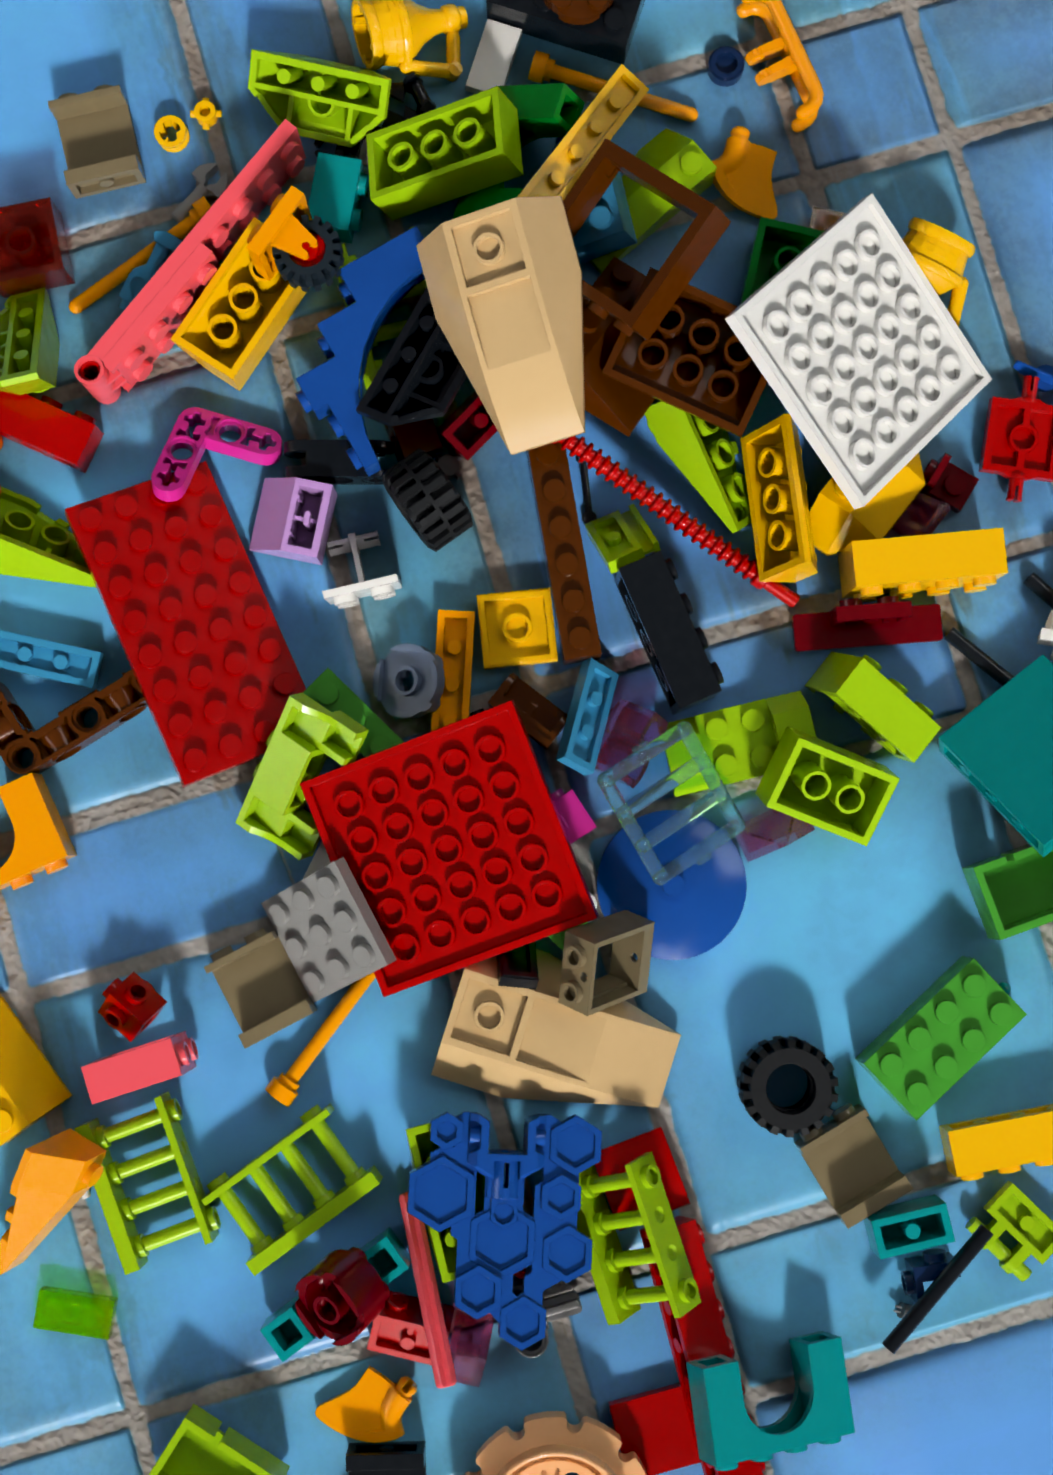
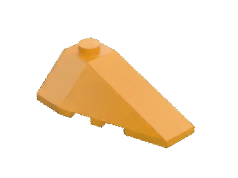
(46, 1188)

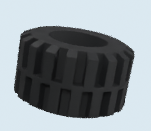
(427, 499)
(816, 1100)

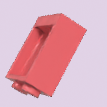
(140, 1067)

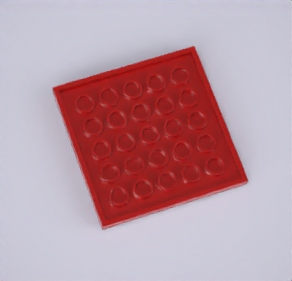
(453, 845)

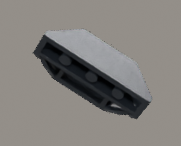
(417, 375)

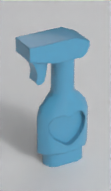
(141, 275)

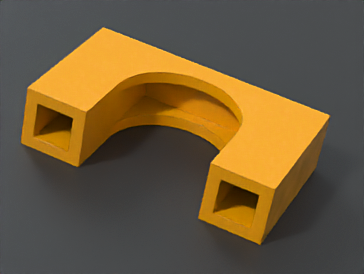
(38, 829)

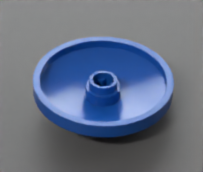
(689, 910)

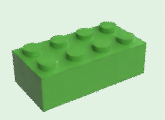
(940, 1036)

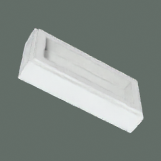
(493, 57)

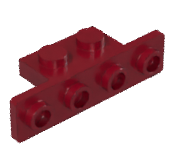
(867, 625)

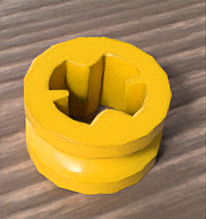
(182, 135)

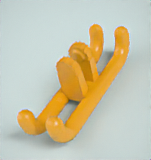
(794, 58)

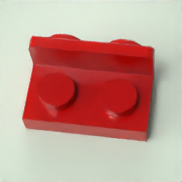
(401, 1329)

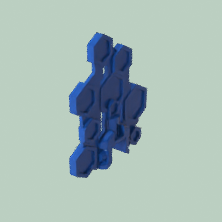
(502, 1235)

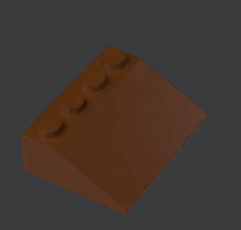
(692, 362)
(605, 397)

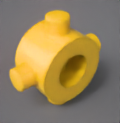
(205, 113)

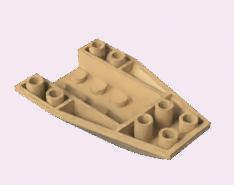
(513, 314)
(538, 1049)

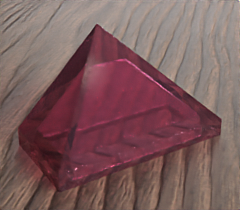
(769, 833)

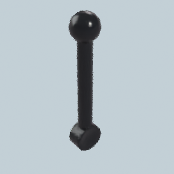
(589, 515)

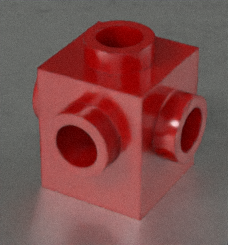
(131, 1005)

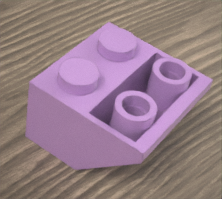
(294, 519)

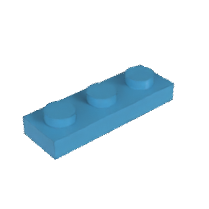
(50, 659)
(587, 717)

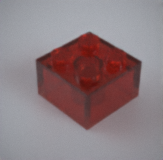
(33, 248)

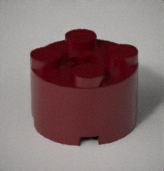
(341, 1296)

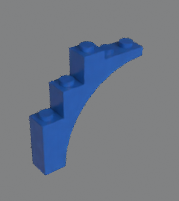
(335, 387)

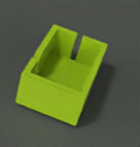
(206, 1450)

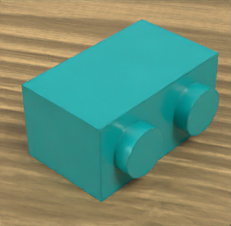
(337, 193)
(909, 1227)

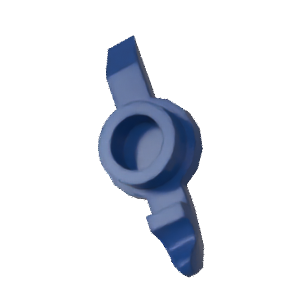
(1044, 372)

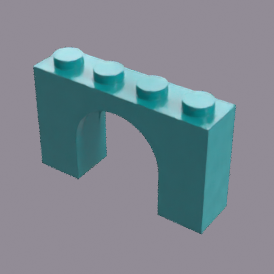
(817, 1412)

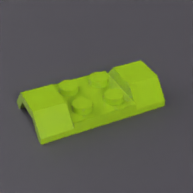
(740, 738)

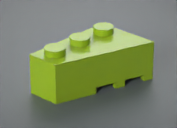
(876, 704)

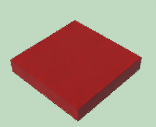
(656, 1428)

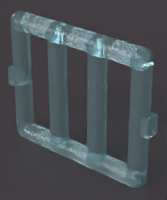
(626, 810)

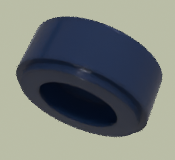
(725, 66)

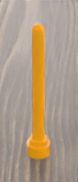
(545, 69)
(121, 273)
(285, 1086)

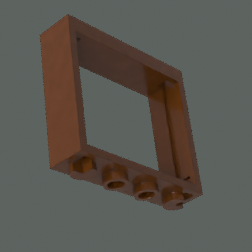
(683, 260)

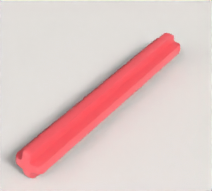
(428, 1298)

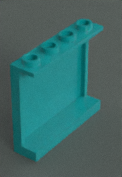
(1008, 752)

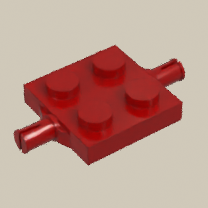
(1019, 439)

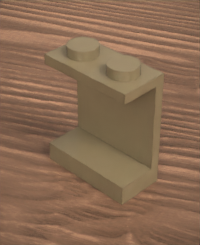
(98, 141)
(260, 986)
(852, 1165)

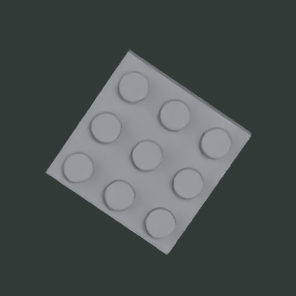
(328, 930)

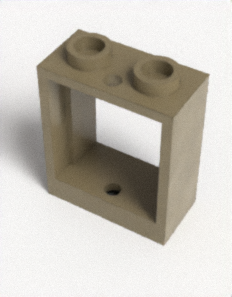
(627, 976)

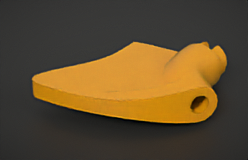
(746, 175)
(370, 1408)

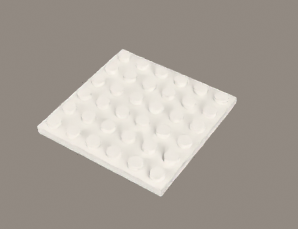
(860, 350)

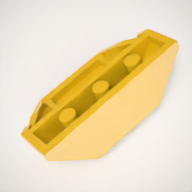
(838, 524)

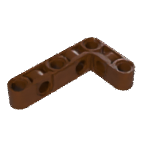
(67, 732)

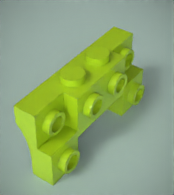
(294, 755)

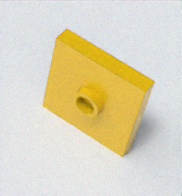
(517, 628)

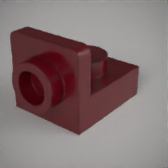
(948, 483)

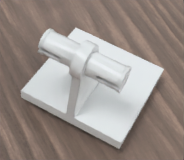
(349, 595)

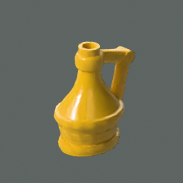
(398, 29)
(942, 259)

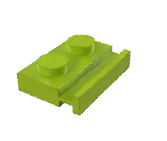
(622, 538)

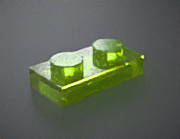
(75, 1312)

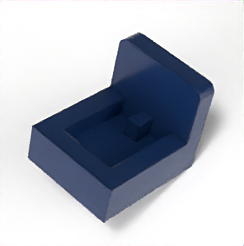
(923, 1269)

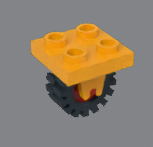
(296, 244)

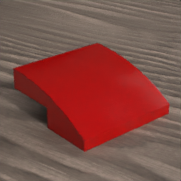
(620, 1154)

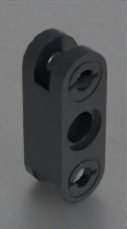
(329, 462)

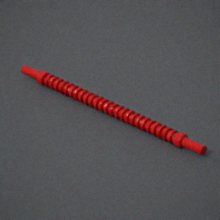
(673, 515)

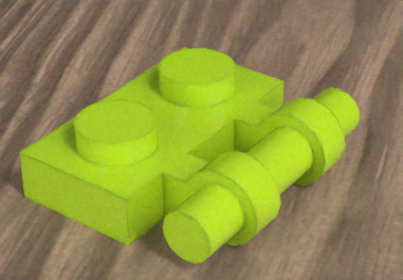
(1024, 1222)

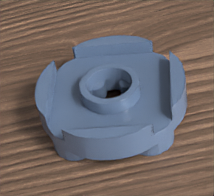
(427, 687)

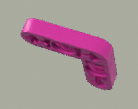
(208, 437)

